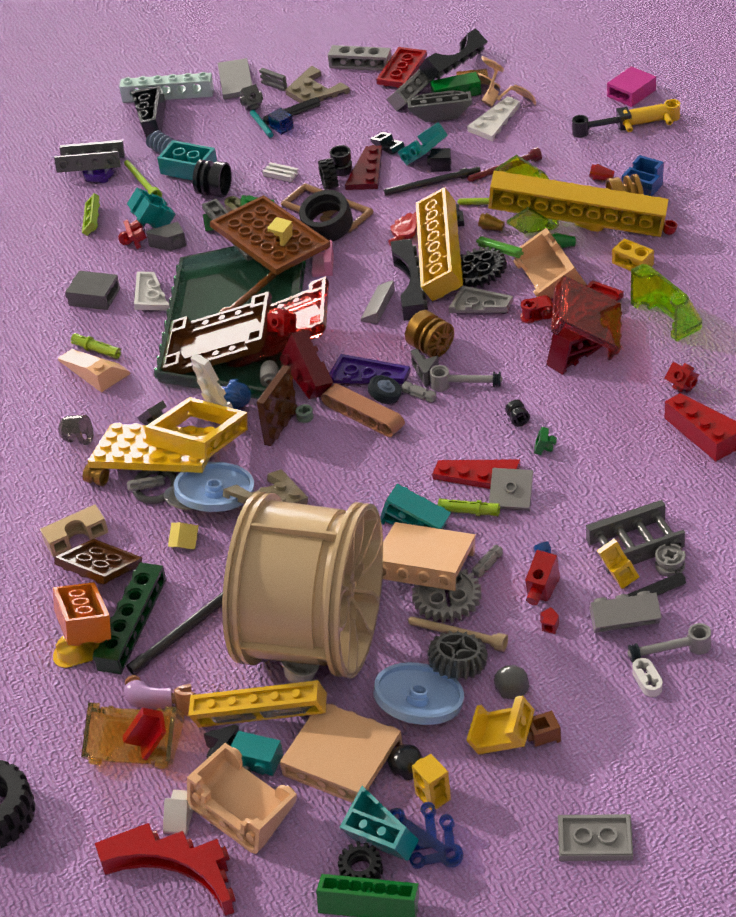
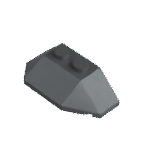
(439, 105)

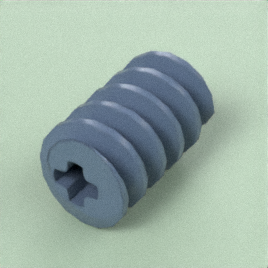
(158, 141)

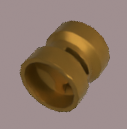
(97, 475)

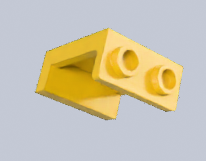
(500, 728)

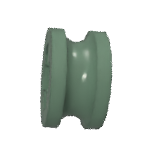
(307, 417)

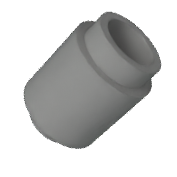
(268, 372)

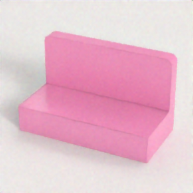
(323, 263)

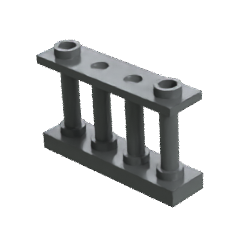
(89, 156)
(632, 520)

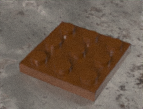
(277, 405)
(98, 561)

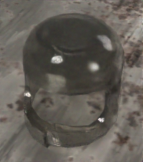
(74, 426)

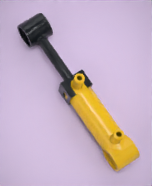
(627, 117)

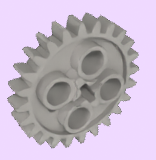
(433, 600)

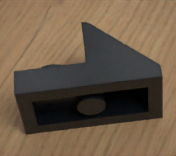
(152, 413)
(216, 738)

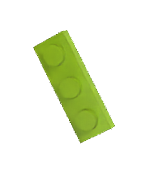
(91, 214)

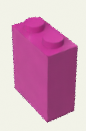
(631, 86)

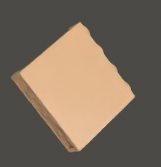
(425, 555)
(339, 752)

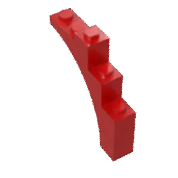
(144, 849)

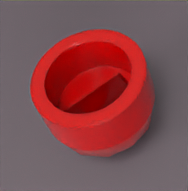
(669, 227)

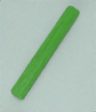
(503, 247)

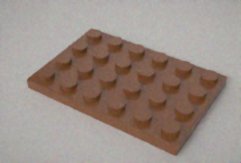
(249, 231)

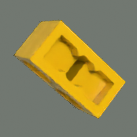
(631, 254)
(431, 781)

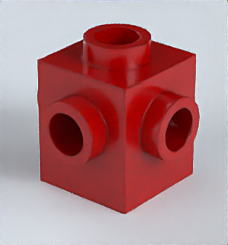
(281, 322)
(682, 376)

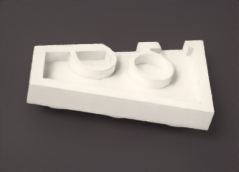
(148, 293)

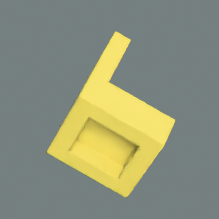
(281, 228)
(183, 535)

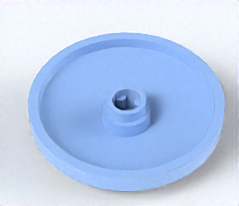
(205, 489)
(418, 694)

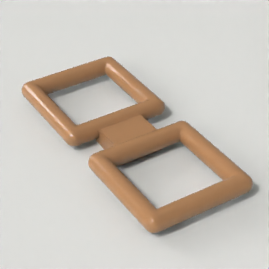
(367, 212)

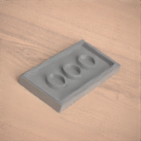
(234, 77)

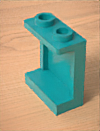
(428, 138)

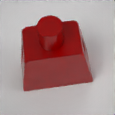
(542, 577)

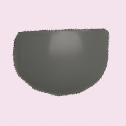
(511, 681)

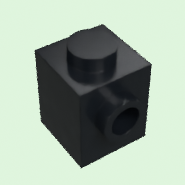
(440, 159)

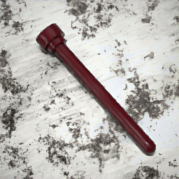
(534, 155)

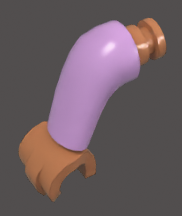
(141, 695)

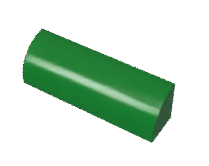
(366, 897)

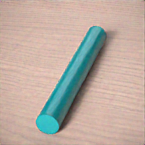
(261, 123)

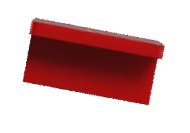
(146, 731)

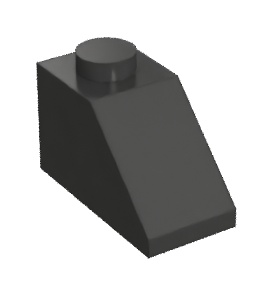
(167, 237)

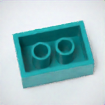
(181, 157)

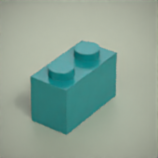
(258, 752)

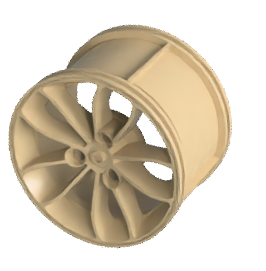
(303, 584)

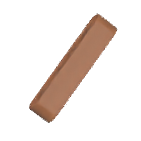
(362, 410)

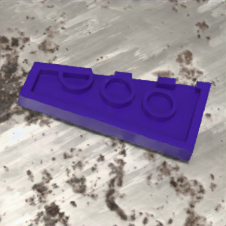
(361, 370)

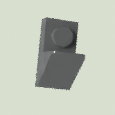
(422, 365)

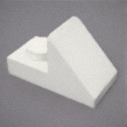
(177, 813)

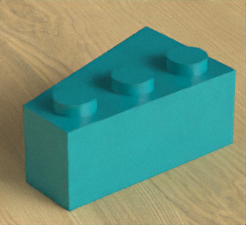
(374, 824)

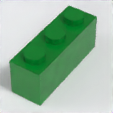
(465, 82)

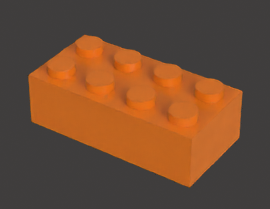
(81, 614)

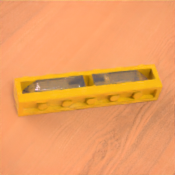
(258, 704)

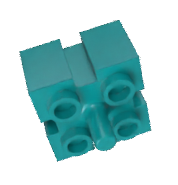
(150, 209)

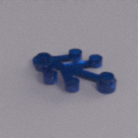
(428, 838)

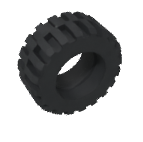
(18, 805)

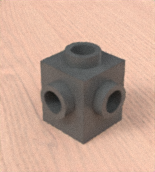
(251, 97)

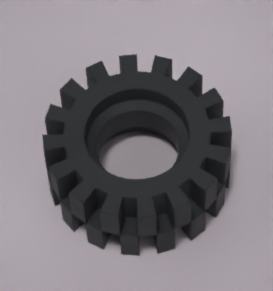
(328, 173)
(357, 854)

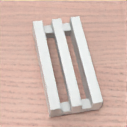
(280, 172)

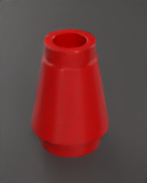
(600, 172)

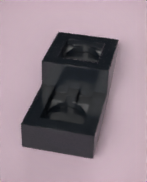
(387, 142)

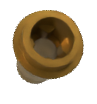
(490, 222)

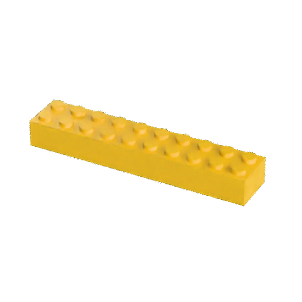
(578, 203)

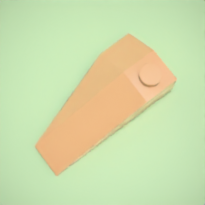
(93, 369)

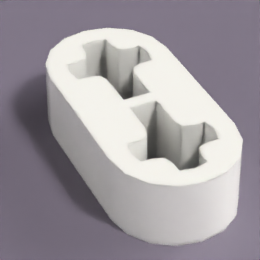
(650, 675)

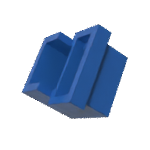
(650, 173)

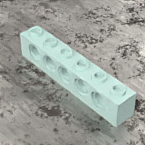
(174, 88)

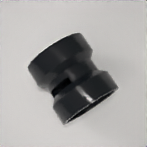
(518, 414)

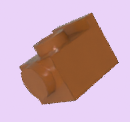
(544, 729)

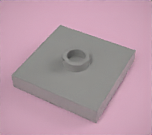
(511, 488)

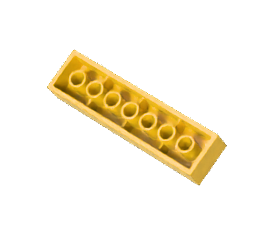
(438, 244)

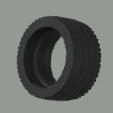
(325, 201)

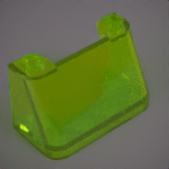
(654, 290)

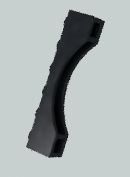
(438, 64)
(406, 259)

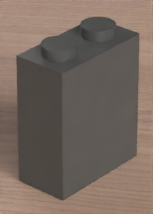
(92, 290)

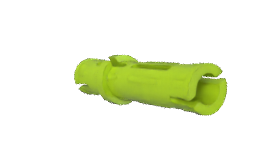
(88, 343)
(478, 508)

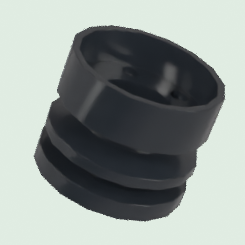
(212, 178)

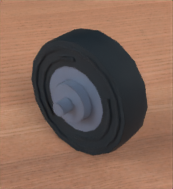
(384, 389)

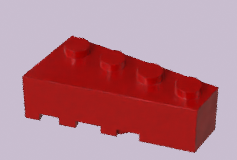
(702, 425)

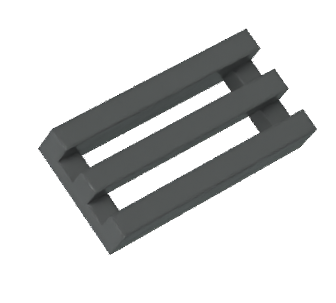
(272, 80)

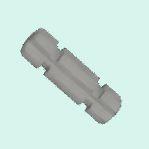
(418, 391)
(145, 483)
(487, 561)

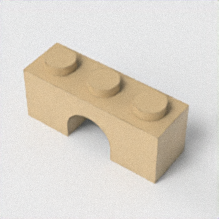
(87, 522)

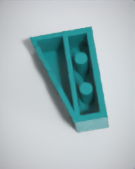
(412, 509)

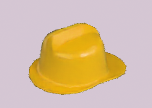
(69, 656)

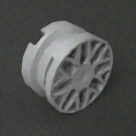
(669, 560)

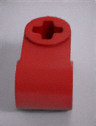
(538, 308)

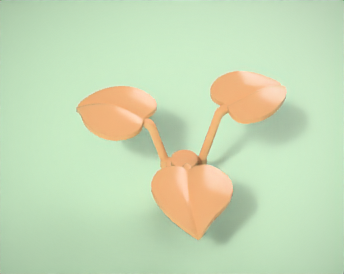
(492, 94)

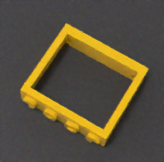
(232, 422)

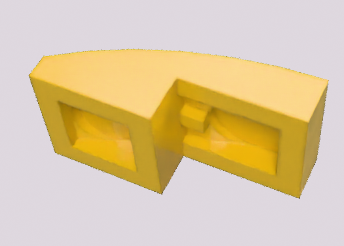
(618, 563)

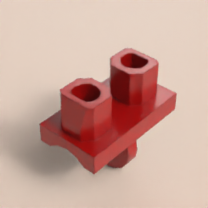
(133, 232)

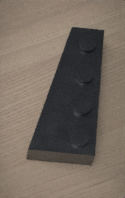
(150, 108)

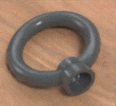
(153, 499)

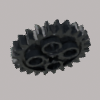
(482, 266)

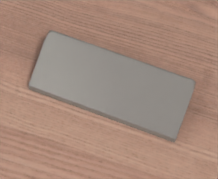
(378, 302)

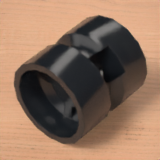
(342, 159)

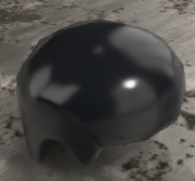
(402, 759)

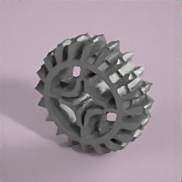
(457, 655)

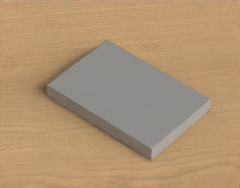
(595, 837)

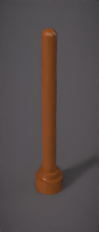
(251, 292)

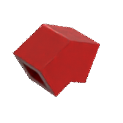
(549, 620)

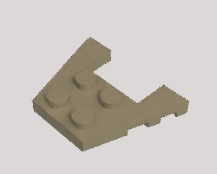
(306, 88)
(283, 487)

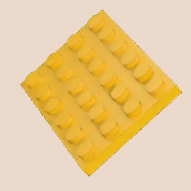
(127, 449)

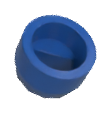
(544, 546)

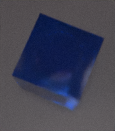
(281, 121)

